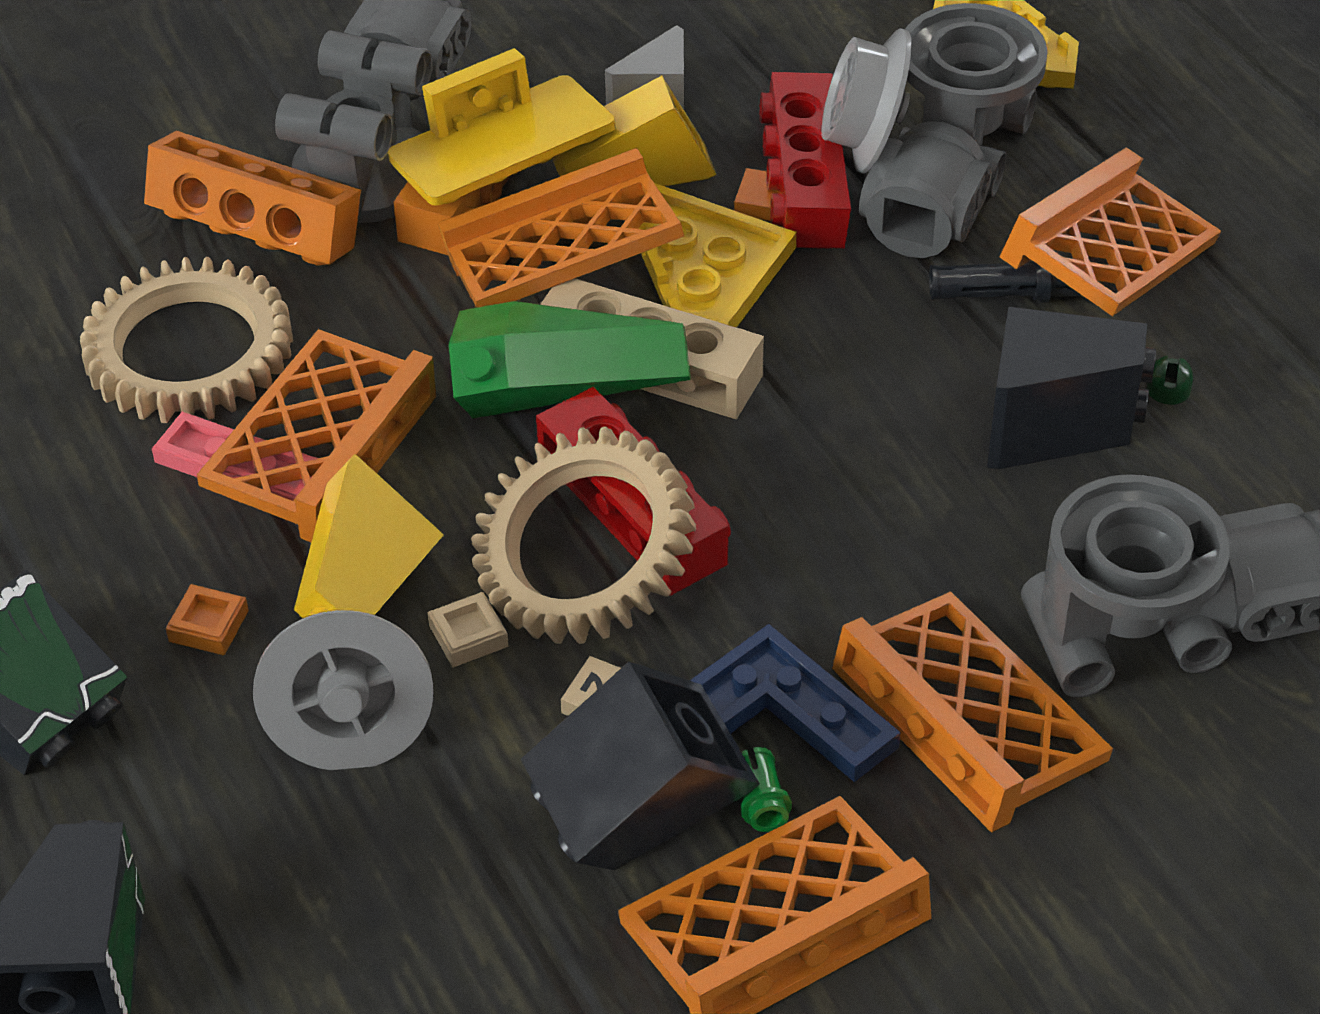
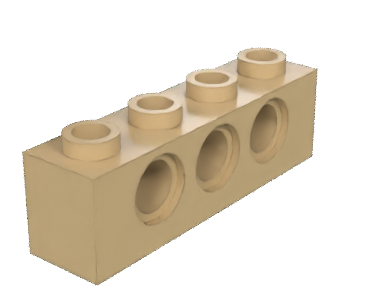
(722, 358)

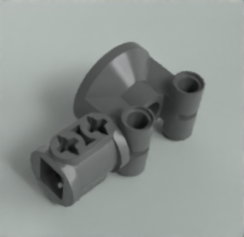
(384, 63)
(976, 77)
(1158, 557)

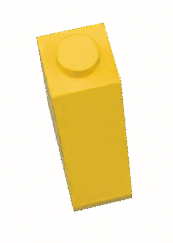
(659, 129)
(361, 544)

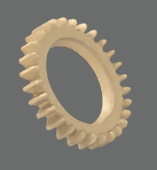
(111, 324)
(499, 547)

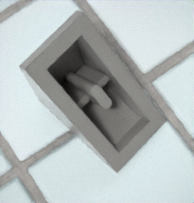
(657, 58)

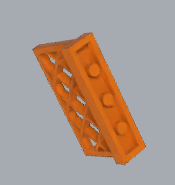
(566, 208)
(1083, 208)
(372, 437)
(934, 724)
(804, 943)

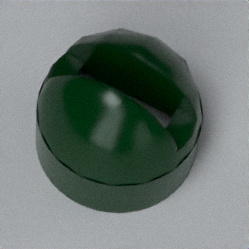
(1169, 392)

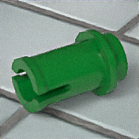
(767, 804)

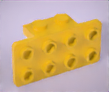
(493, 126)

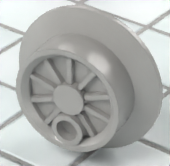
(868, 96)
(343, 690)

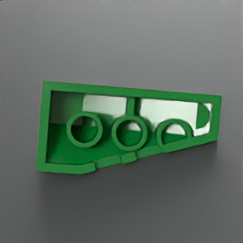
(543, 354)

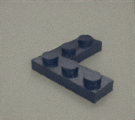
(815, 705)

